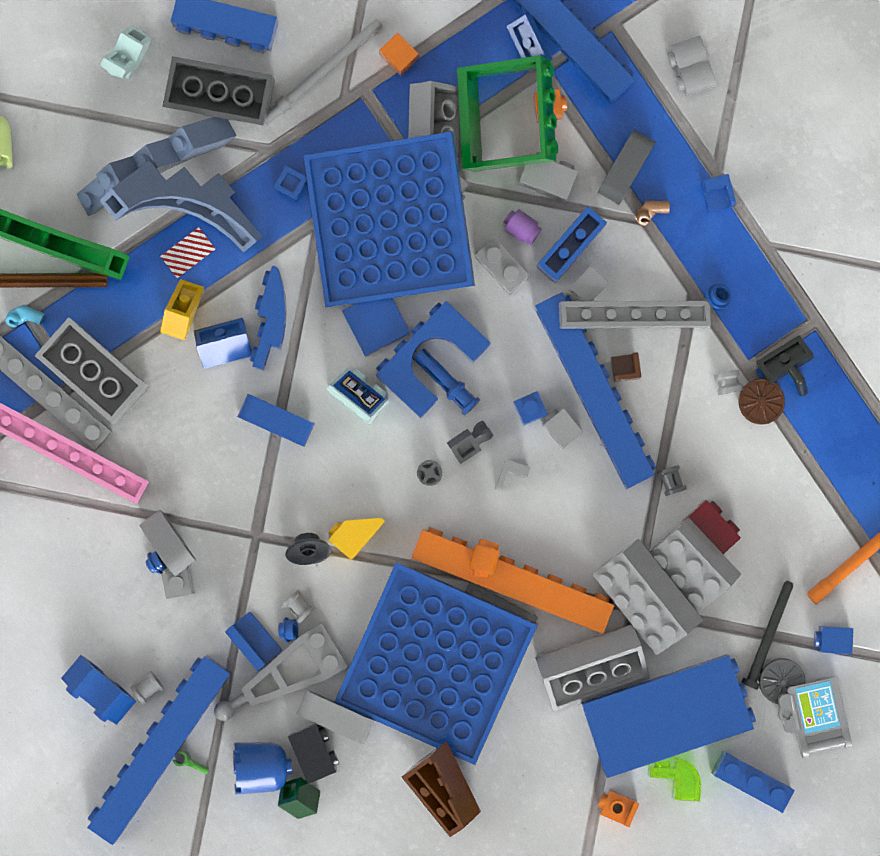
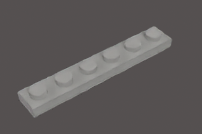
(634, 314)
(52, 396)

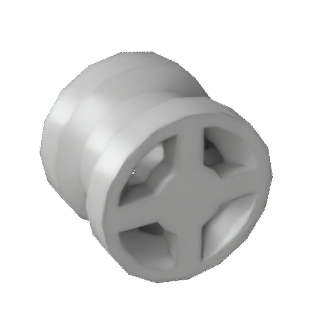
(728, 382)

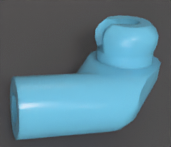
(22, 314)

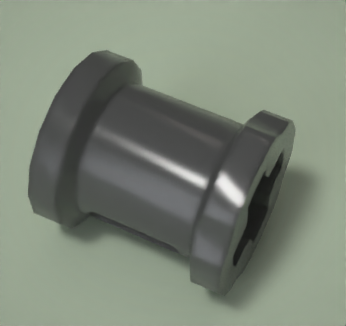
(672, 480)

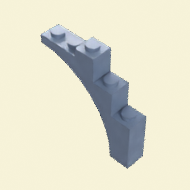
(164, 154)
(181, 192)

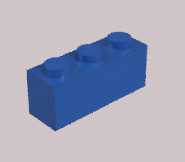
(571, 244)
(752, 781)

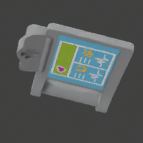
(814, 710)

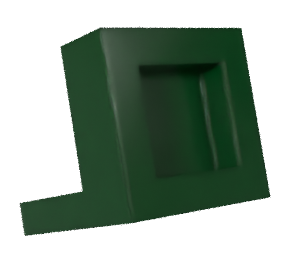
(299, 798)

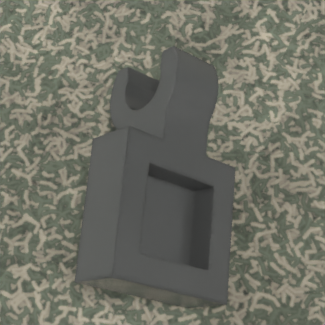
(467, 443)

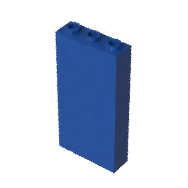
(668, 715)

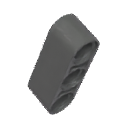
(626, 167)

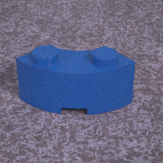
(103, 694)

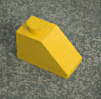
(181, 309)
(354, 534)

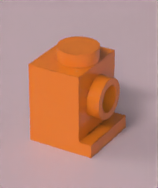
(629, 807)

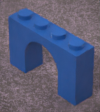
(443, 324)

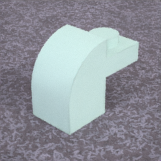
(127, 53)

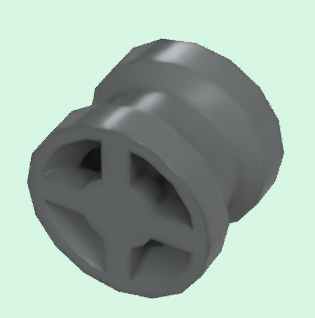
(429, 473)

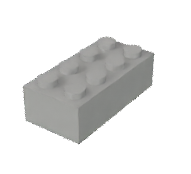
(92, 371)
(647, 597)

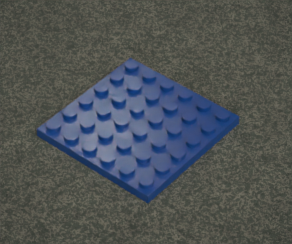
(389, 219)
(435, 662)

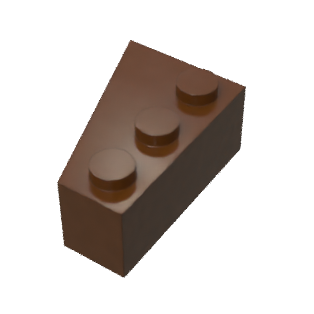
(443, 789)

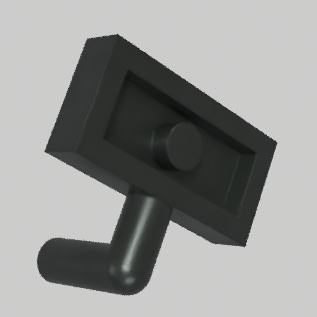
(787, 361)

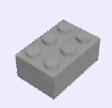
(695, 565)

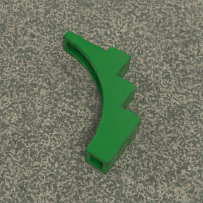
(62, 245)

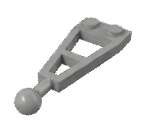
(322, 651)

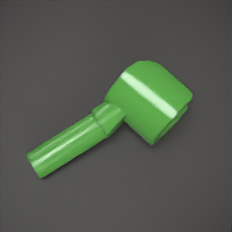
(191, 763)

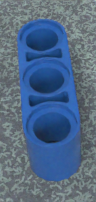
(275, 420)

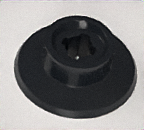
(308, 550)

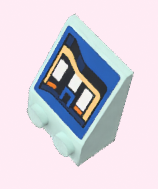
(358, 395)

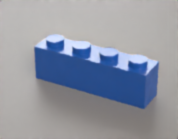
(225, 22)

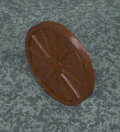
(761, 401)

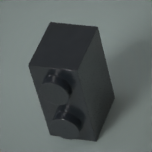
(313, 753)

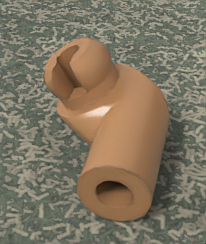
(649, 209)

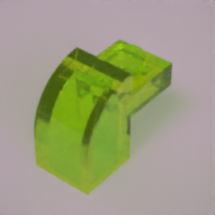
(684, 775)

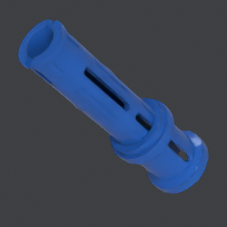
(454, 390)

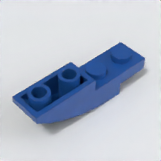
(272, 308)

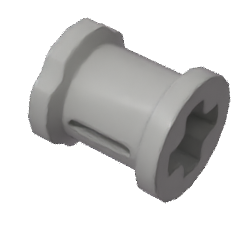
(298, 606)
(147, 687)

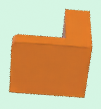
(399, 54)

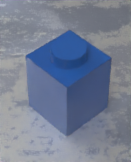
(530, 408)
(834, 639)

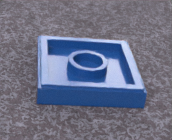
(375, 324)

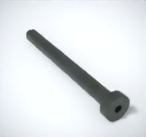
(768, 636)

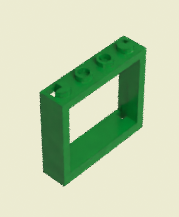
(470, 114)

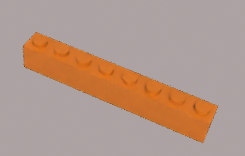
(515, 582)

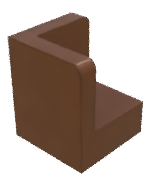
(626, 367)

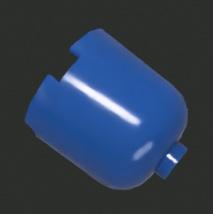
(260, 767)

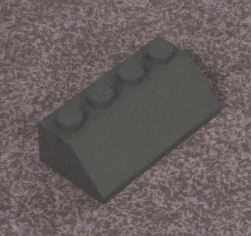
(218, 91)

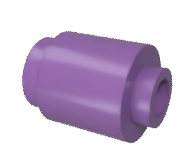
(522, 226)

